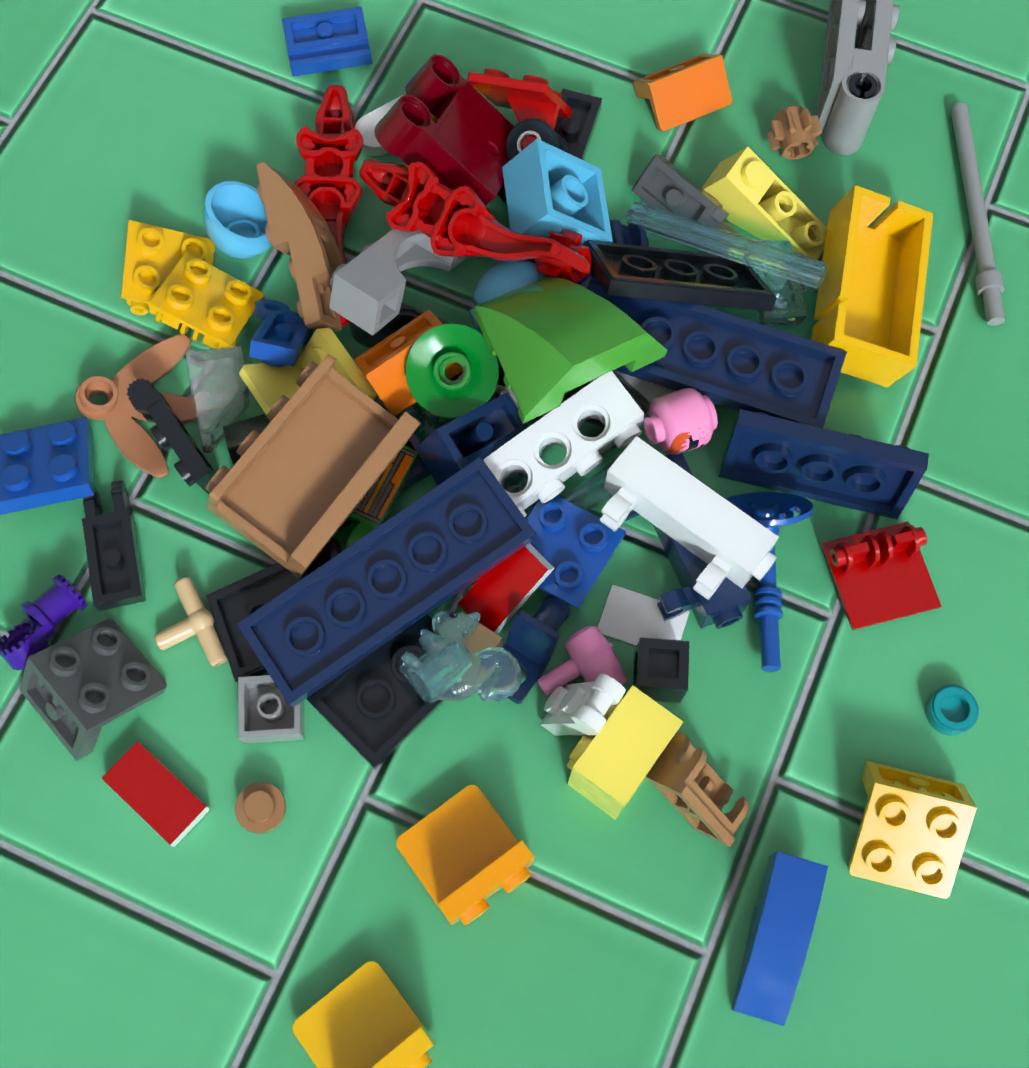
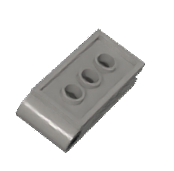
(852, 76)

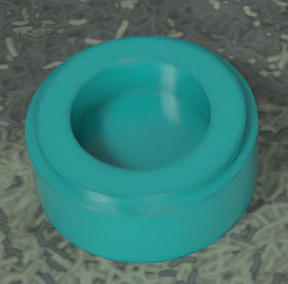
(952, 710)

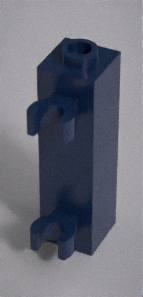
(725, 604)

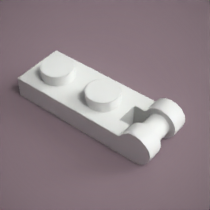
(581, 706)

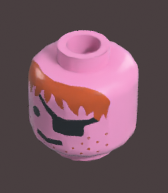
(680, 421)

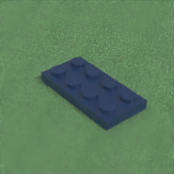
(822, 464)

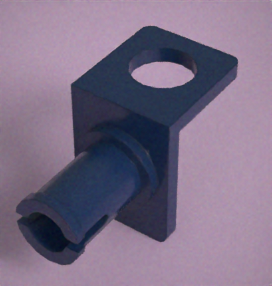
(534, 641)

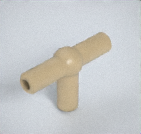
(199, 623)

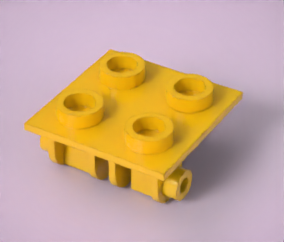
(151, 257)
(205, 302)

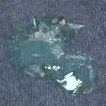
(452, 671)

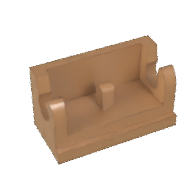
(697, 790)

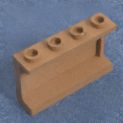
(308, 466)

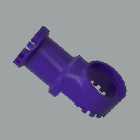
(42, 618)

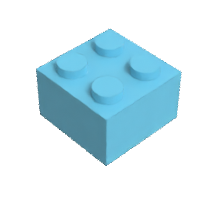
(555, 193)

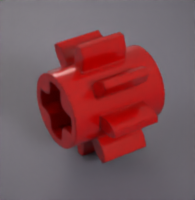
(557, 268)

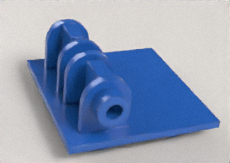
(574, 545)

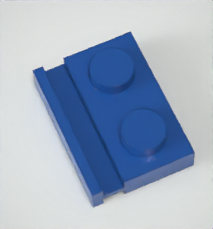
(327, 41)

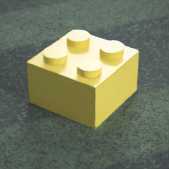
(624, 751)

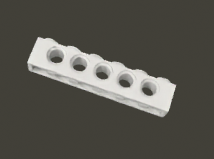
(600, 400)

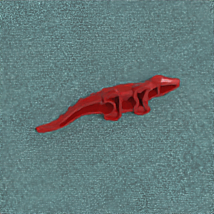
(330, 164)
(454, 218)

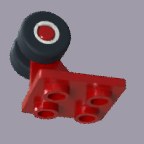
(533, 104)

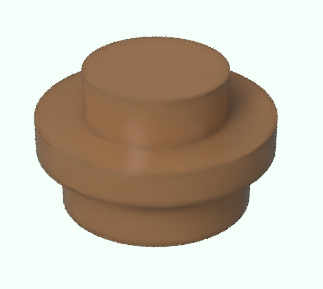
(260, 807)

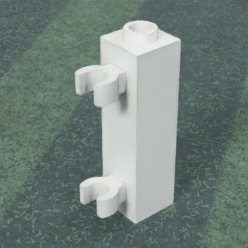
(690, 514)

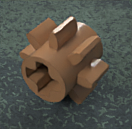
(794, 132)

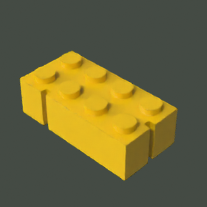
(874, 285)

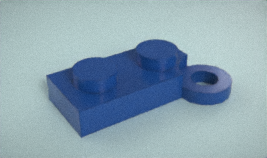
(280, 335)

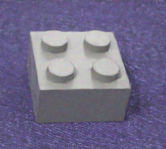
(266, 714)

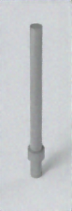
(989, 280)

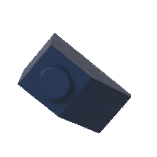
(470, 437)

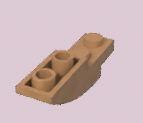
(304, 235)

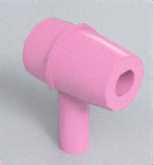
(589, 657)

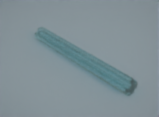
(728, 245)

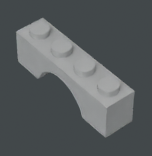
(372, 286)

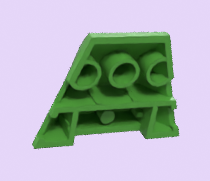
(559, 338)

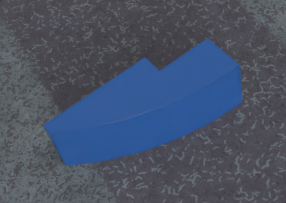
(779, 937)

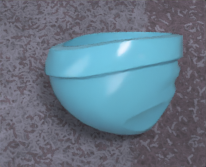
(236, 220)

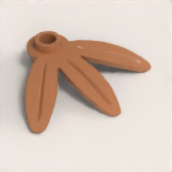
(118, 410)

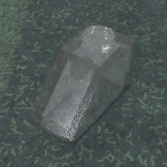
(217, 392)

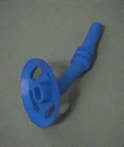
(768, 510)

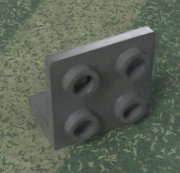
(88, 684)

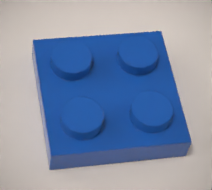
(46, 465)

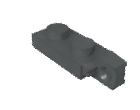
(674, 192)

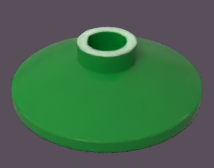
(428, 366)

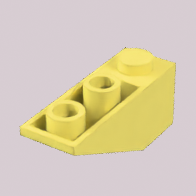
(764, 204)

